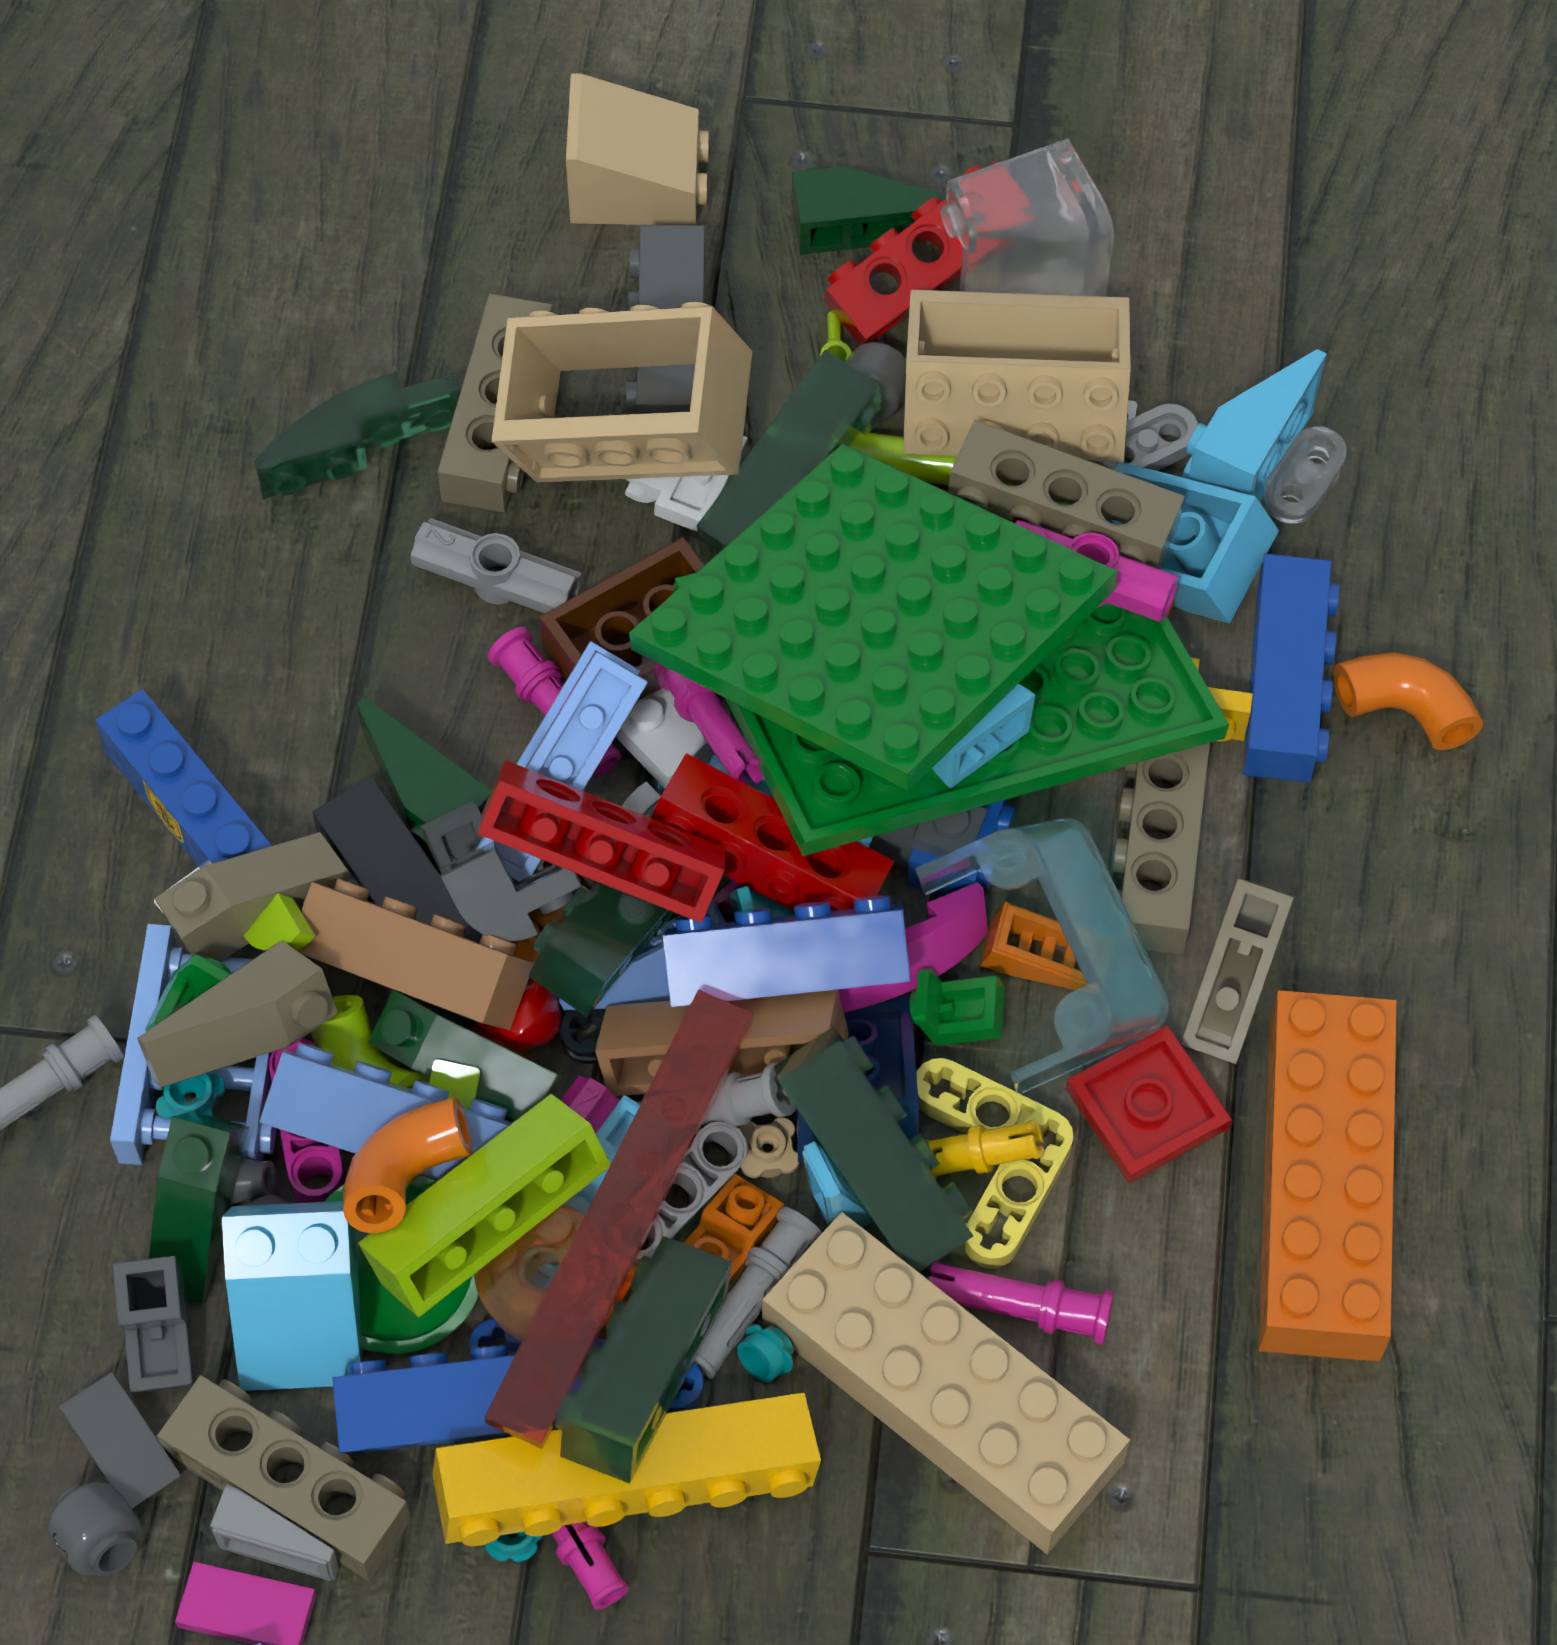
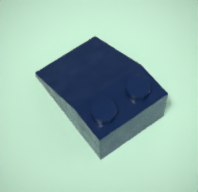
(888, 1040)

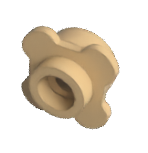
(773, 1163)

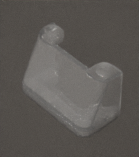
(1031, 226)

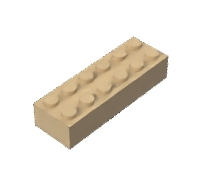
(945, 1382)

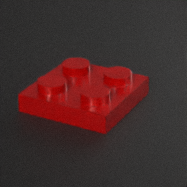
(1148, 1104)

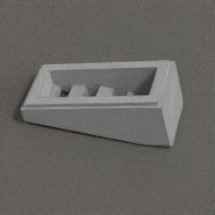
(262, 1534)

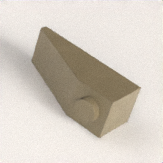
(226, 897)
(1238, 970)
(241, 1017)

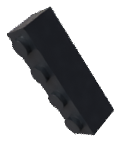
(384, 853)

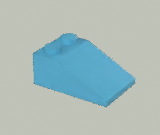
(1255, 429)
(1215, 543)
(292, 1294)

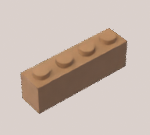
(414, 956)
(639, 1035)

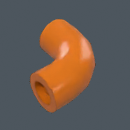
(1412, 686)
(395, 1156)

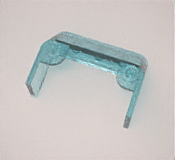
(1123, 989)

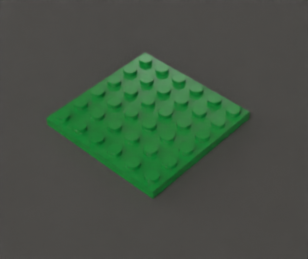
(874, 614)

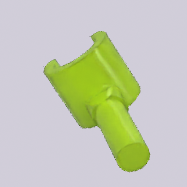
(834, 343)

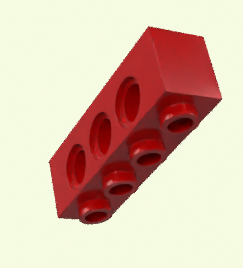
(871, 314)
(602, 841)
(760, 844)

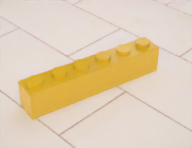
(694, 1459)

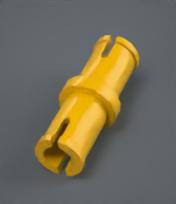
(986, 1148)

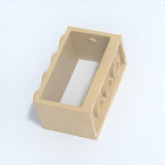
(1020, 364)
(630, 445)

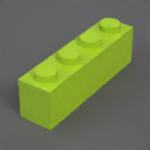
(486, 1204)

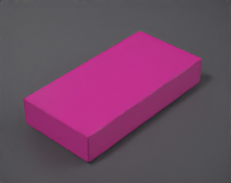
(244, 1607)

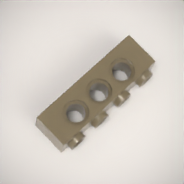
(467, 471)
(1048, 476)
(1165, 914)
(214, 1412)

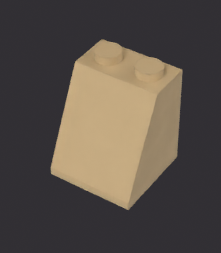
(632, 156)

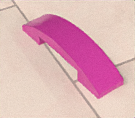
(952, 932)

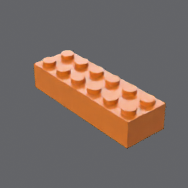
(1328, 1177)

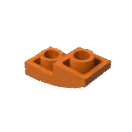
(735, 1222)

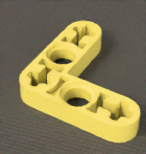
(1021, 1110)

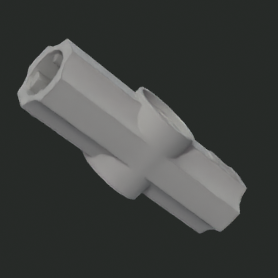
(469, 556)

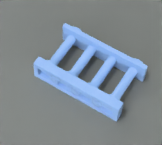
(577, 731)
(134, 1119)

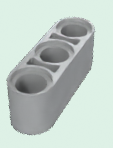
(699, 1180)

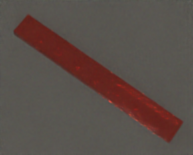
(618, 1220)

